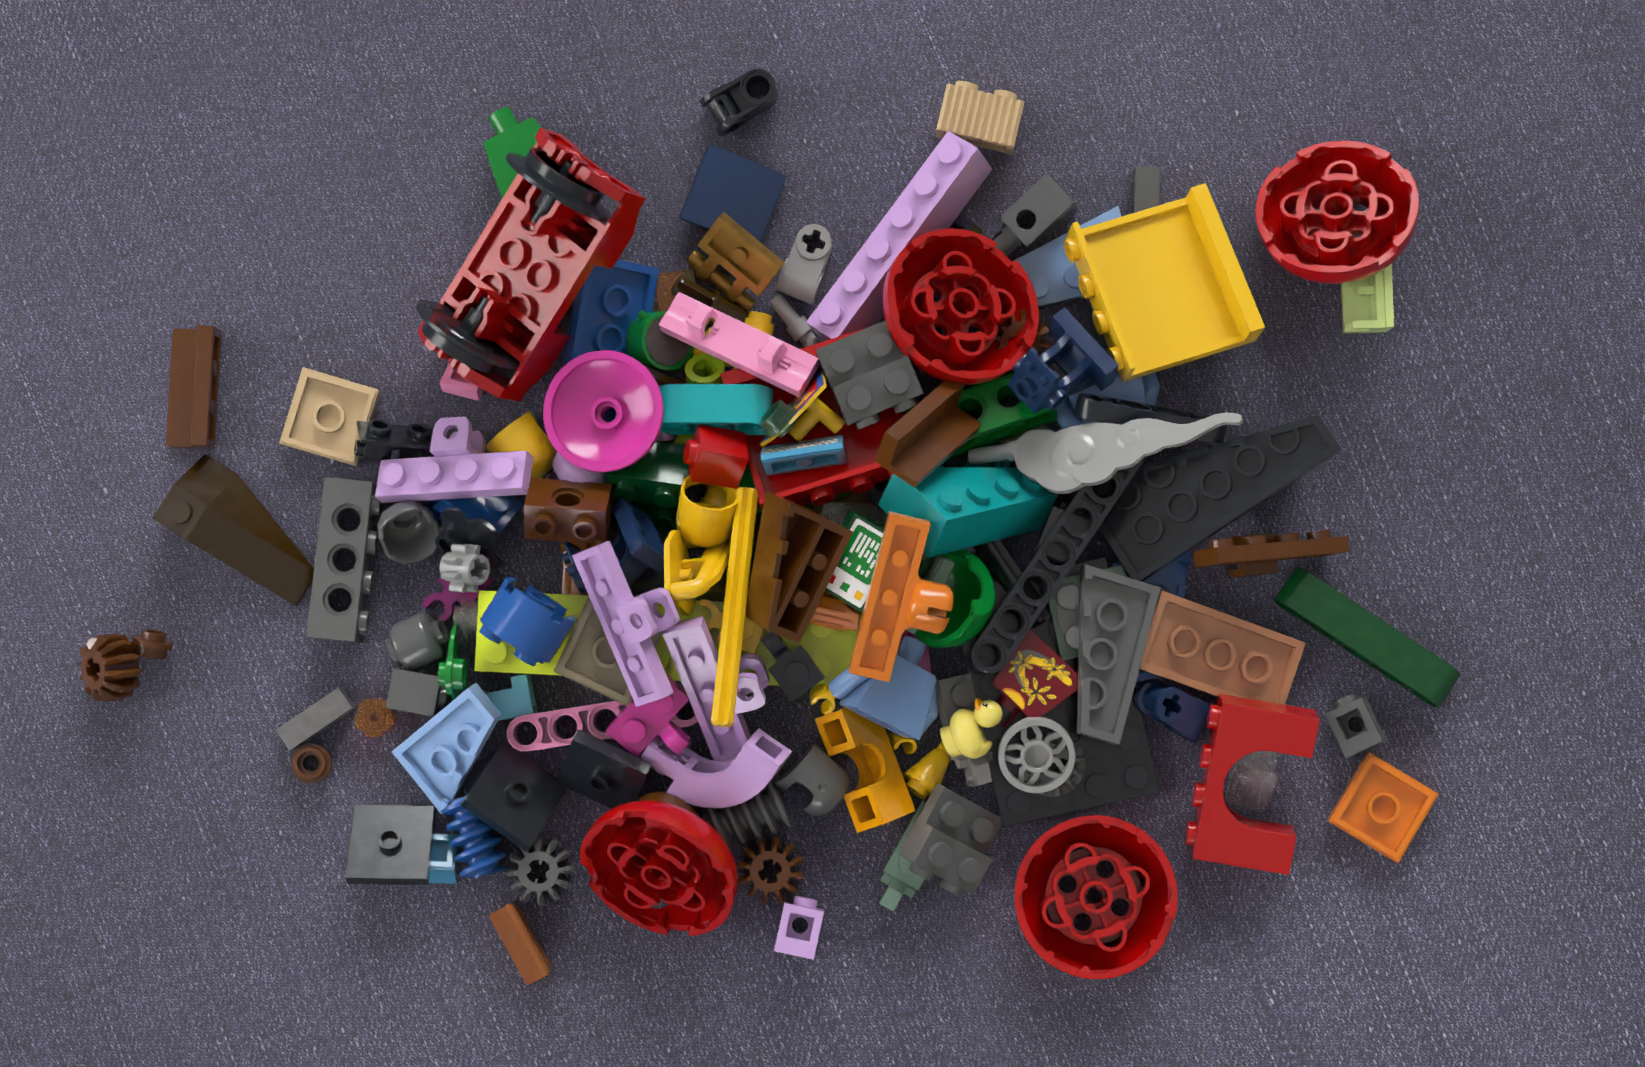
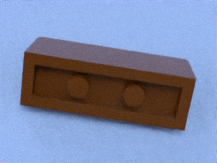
(194, 387)
(927, 435)

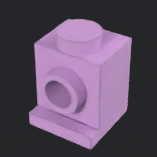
(799, 943)

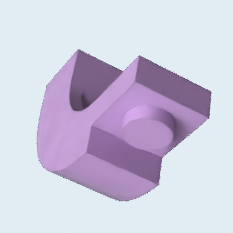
(719, 782)

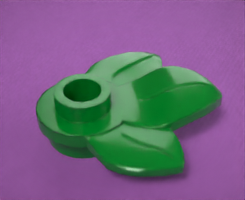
(453, 672)

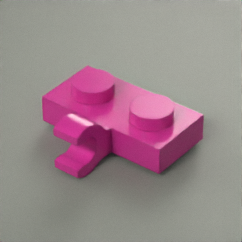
(640, 725)

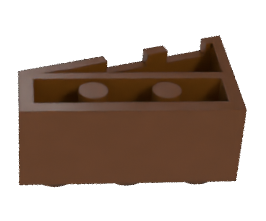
(792, 566)

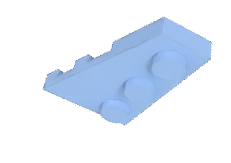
(448, 745)

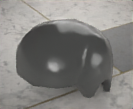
(408, 532)

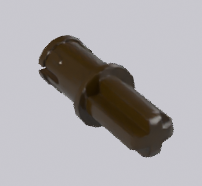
(709, 298)

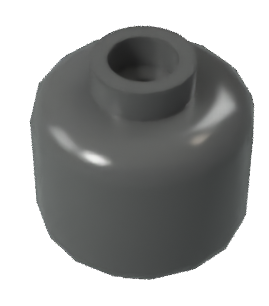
(417, 641)

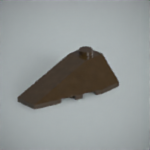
(227, 521)

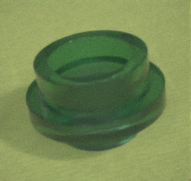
(777, 419)

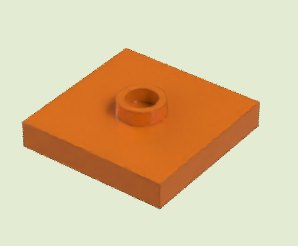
(1382, 807)

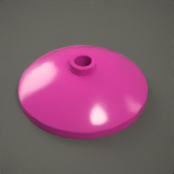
(577, 408)

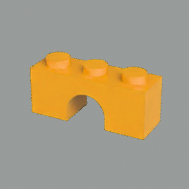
(881, 786)

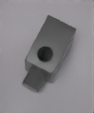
(1043, 200)

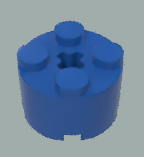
(527, 622)

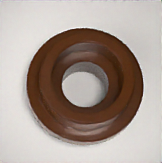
(152, 644)
(298, 763)

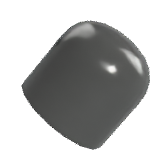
(821, 776)

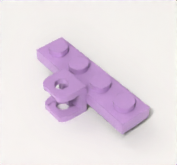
(456, 469)
(628, 621)
(697, 666)

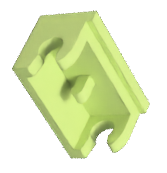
(1368, 304)

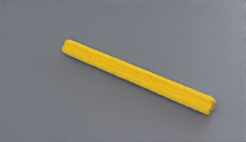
(734, 608)

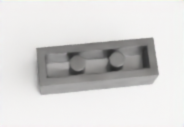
(315, 719)

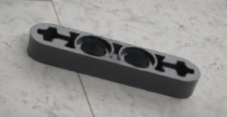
(1119, 411)

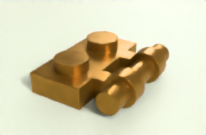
(741, 256)

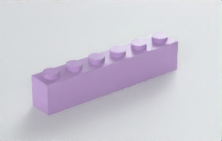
(925, 205)

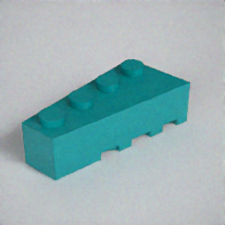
(970, 505)

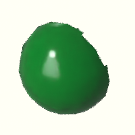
(972, 602)

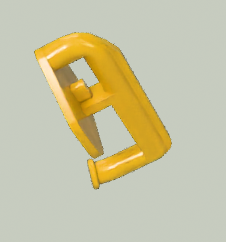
(691, 577)

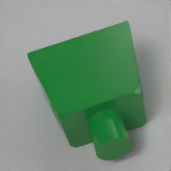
(509, 138)

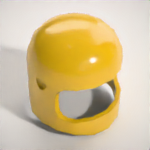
(526, 436)
(703, 522)

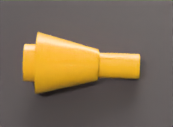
(927, 772)

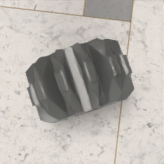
(553, 875)

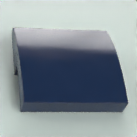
(732, 186)

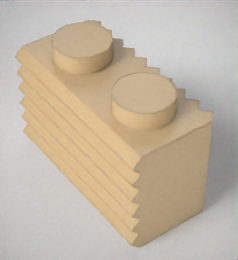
(980, 117)

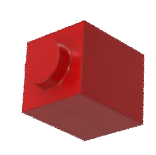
(716, 456)

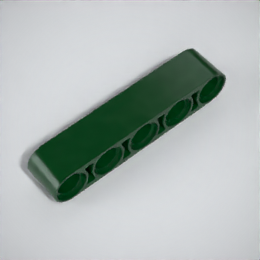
(1367, 637)

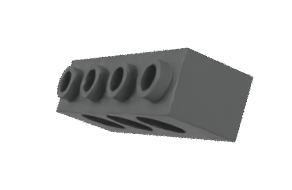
(337, 499)

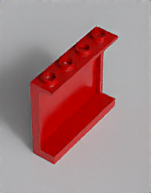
(824, 483)

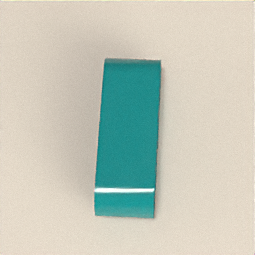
(714, 405)

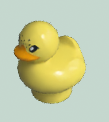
(965, 731)

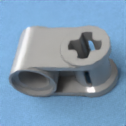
(805, 270)

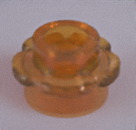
(373, 728)

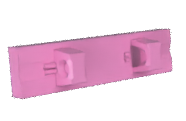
(740, 345)

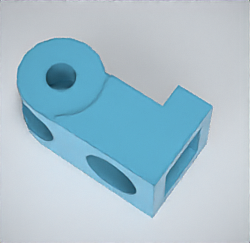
(517, 700)

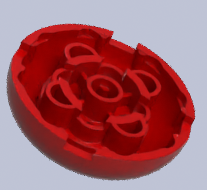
(1335, 178)
(975, 289)
(662, 854)
(1112, 942)

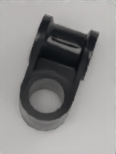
(738, 102)

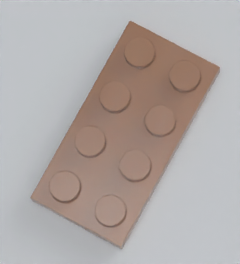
(1219, 652)

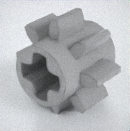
(464, 568)

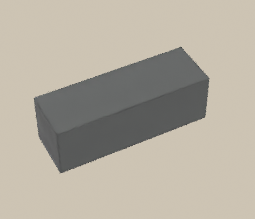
(1145, 188)

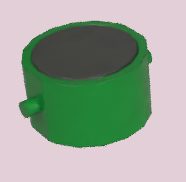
(653, 347)

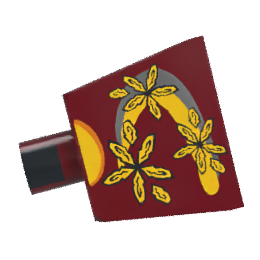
(1033, 680)

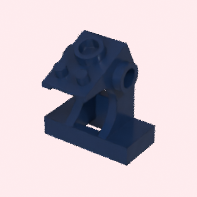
(1075, 355)
(635, 545)

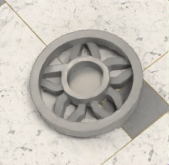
(1036, 755)

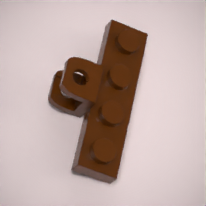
(1259, 552)

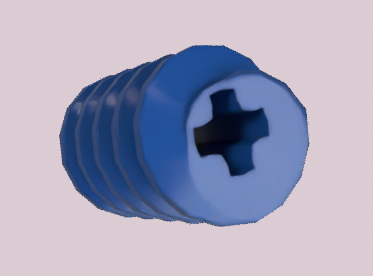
(476, 842)

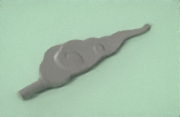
(1093, 451)

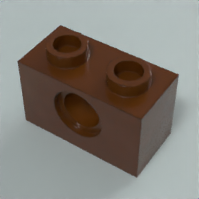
(567, 511)

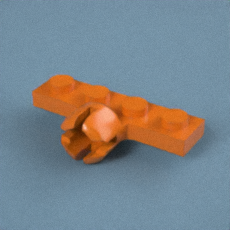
(897, 598)

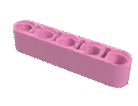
(583, 715)

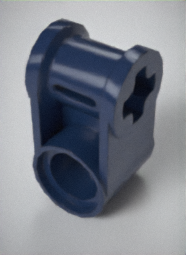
(1172, 708)

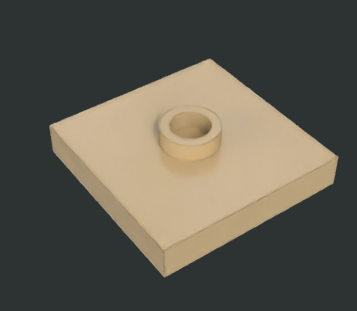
(326, 415)

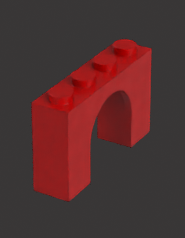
(1239, 729)

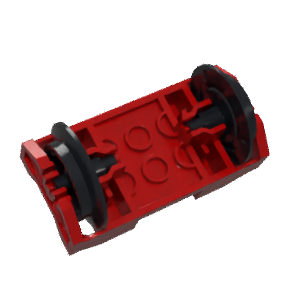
(529, 267)

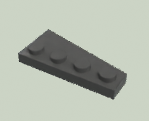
(1112, 641)

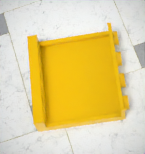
(1164, 285)

